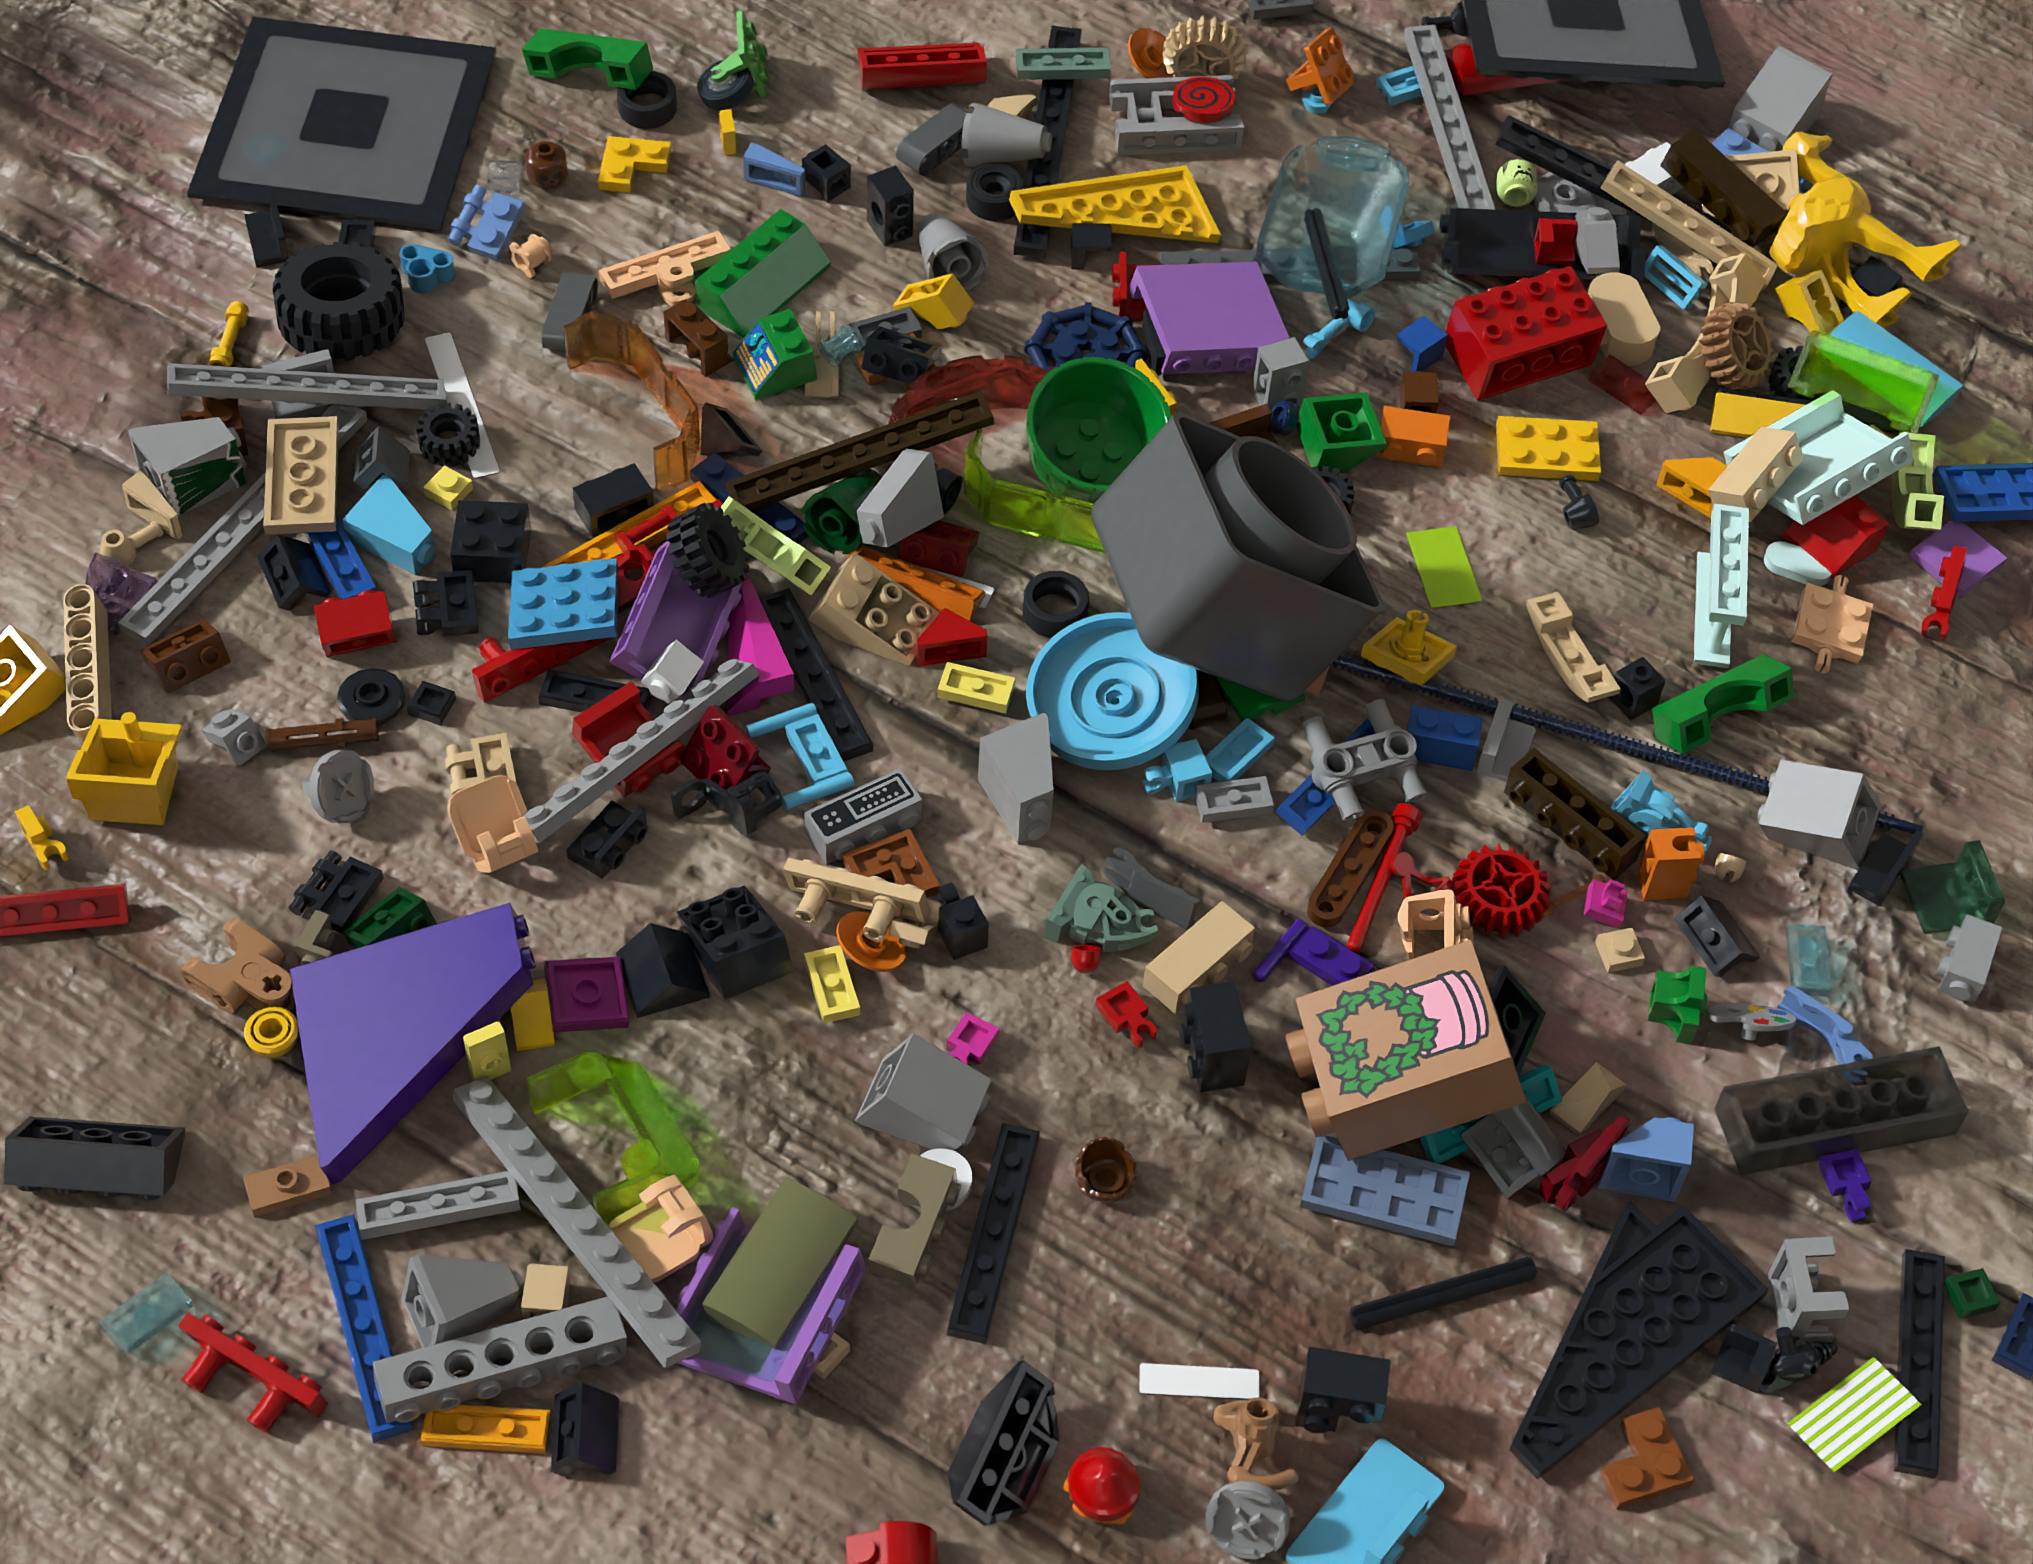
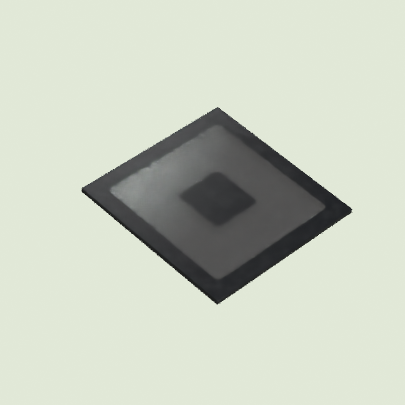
(1594, 41)
(365, 117)

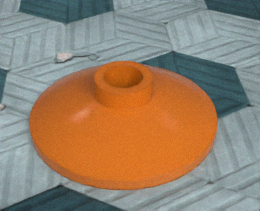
(1146, 53)
(872, 955)

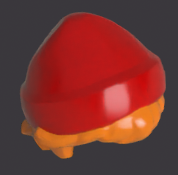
(1103, 1486)

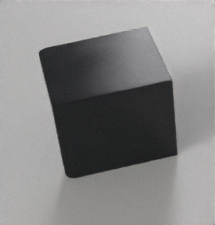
(1088, 238)
(1744, 1358)

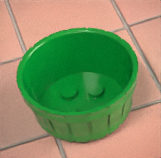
(1091, 424)

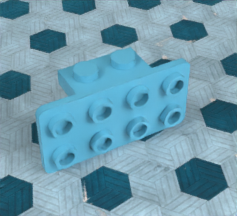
(1370, 1511)

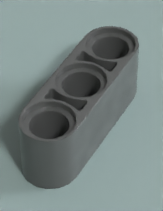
(933, 140)
(573, 298)

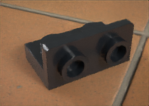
(898, 355)
(608, 839)

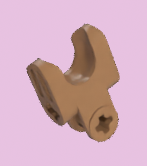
(247, 977)

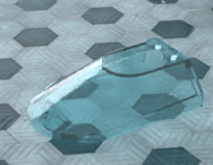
(1361, 205)

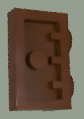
(186, 655)

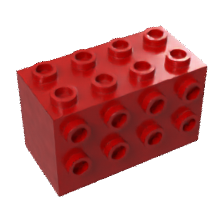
(1524, 332)

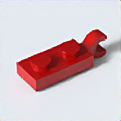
(1944, 597)

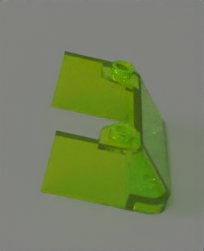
(1864, 379)
(660, 1143)

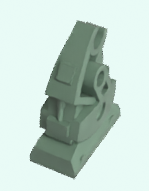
(1098, 915)

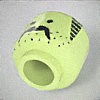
(1517, 183)

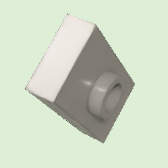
(1233, 799)

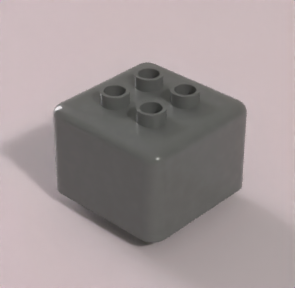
(1235, 558)

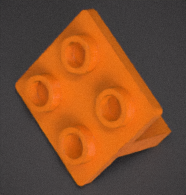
(1324, 68)

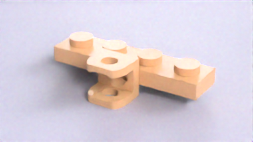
(668, 268)

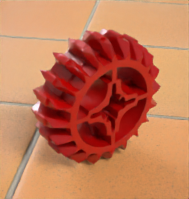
(1507, 879)

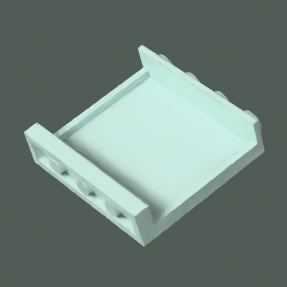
(1837, 460)

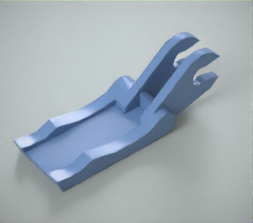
(1825, 1023)

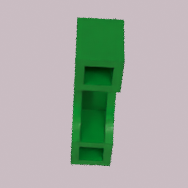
(557, 52)
(1750, 686)

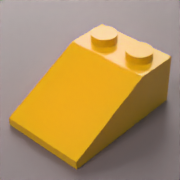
(27, 679)

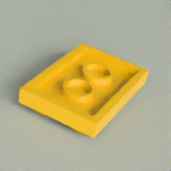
(1548, 448)

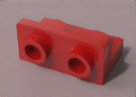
(1121, 297)

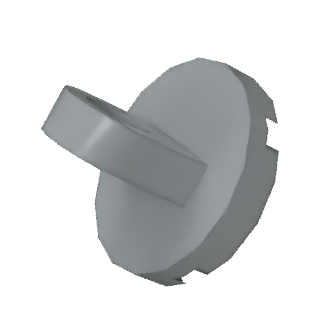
(340, 786)
(1247, 1519)

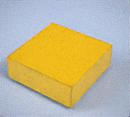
(727, 132)

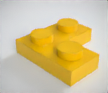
(625, 156)

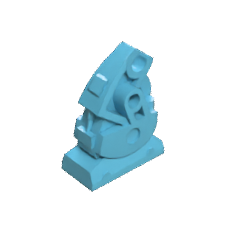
(1655, 809)

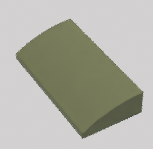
(779, 1264)

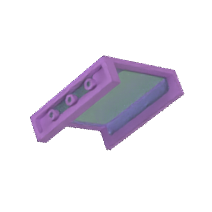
(746, 1361)

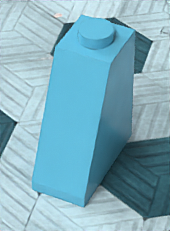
(390, 527)

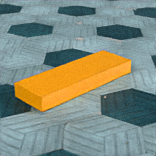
(488, 1429)

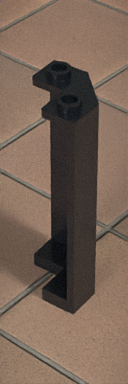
(1504, 243)

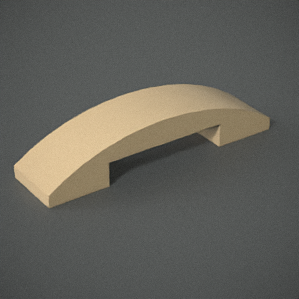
(1566, 650)

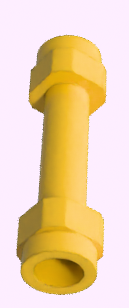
(236, 318)

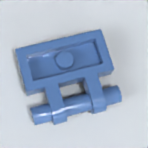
(495, 227)

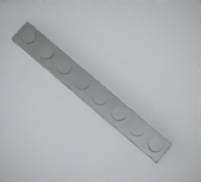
(1447, 118)
(304, 386)
(633, 753)

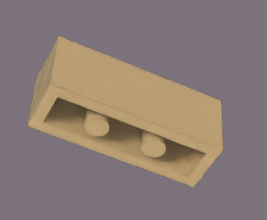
(1758, 470)
(1199, 956)

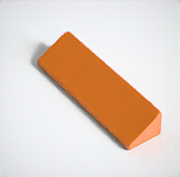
(927, 585)

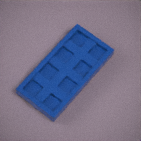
(1987, 491)

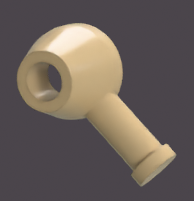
(123, 548)

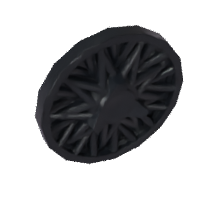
(371, 695)

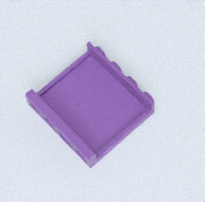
(1209, 314)

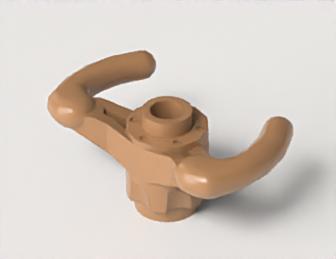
(1254, 1435)

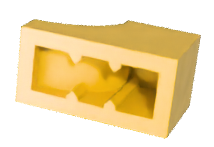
(937, 300)
(1810, 302)

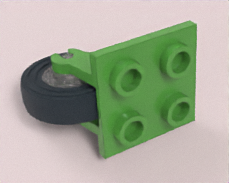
(730, 80)

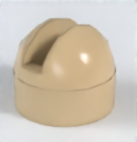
(1729, 864)

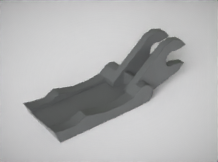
(1151, 892)

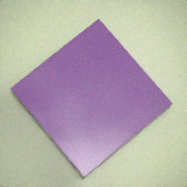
(1981, 556)

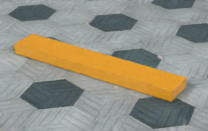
(605, 546)

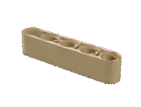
(86, 659)

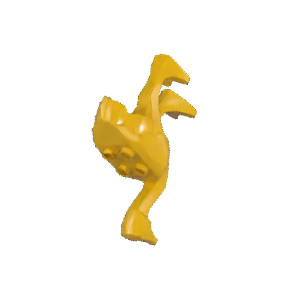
(1835, 217)

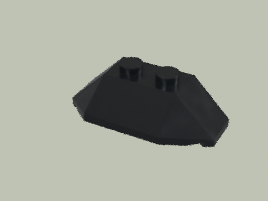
(1006, 1448)

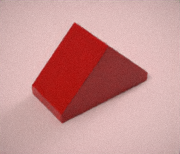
(951, 640)

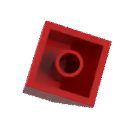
(1840, 535)

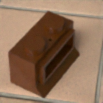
(705, 336)

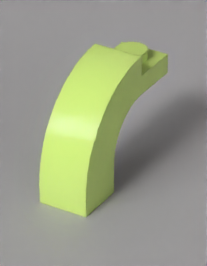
(1912, 488)
(776, 549)

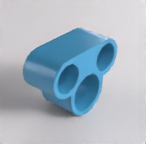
(426, 267)

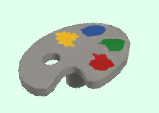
(1753, 1017)

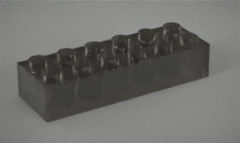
(1840, 1110)

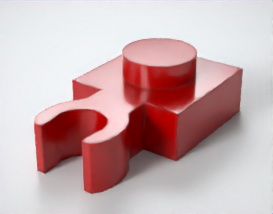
(1126, 1010)

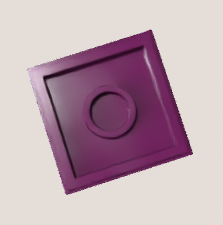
(586, 994)

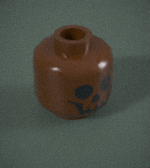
(546, 165)

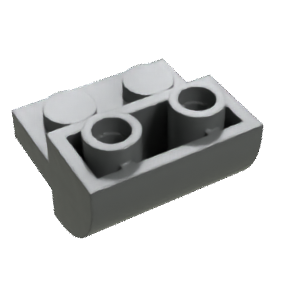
(1513, 1146)

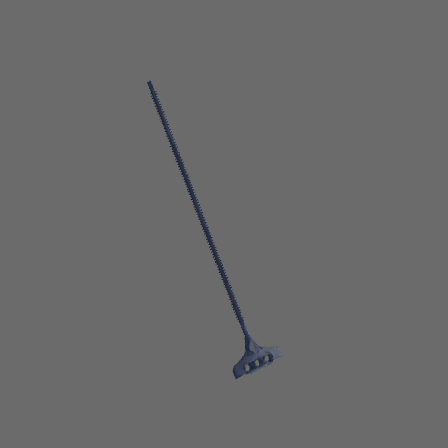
(1590, 734)

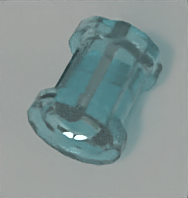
(840, 345)

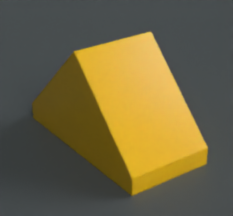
(533, 1018)

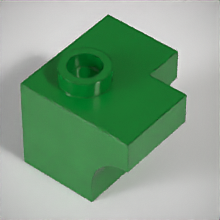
(1678, 1001)

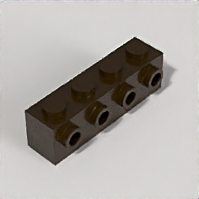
(1723, 188)
(1574, 814)

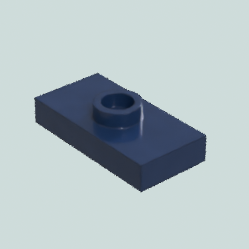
(2016, 1344)

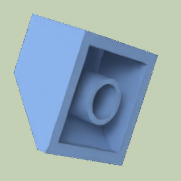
(1650, 1160)

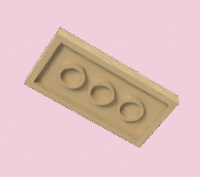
(301, 475)

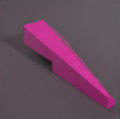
(754, 641)

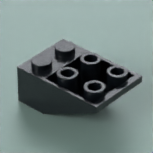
(736, 941)

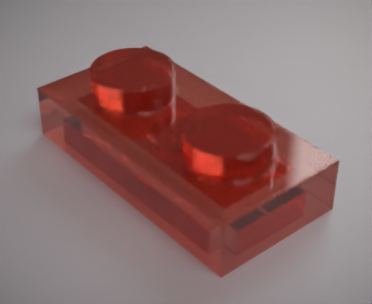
(1622, 384)

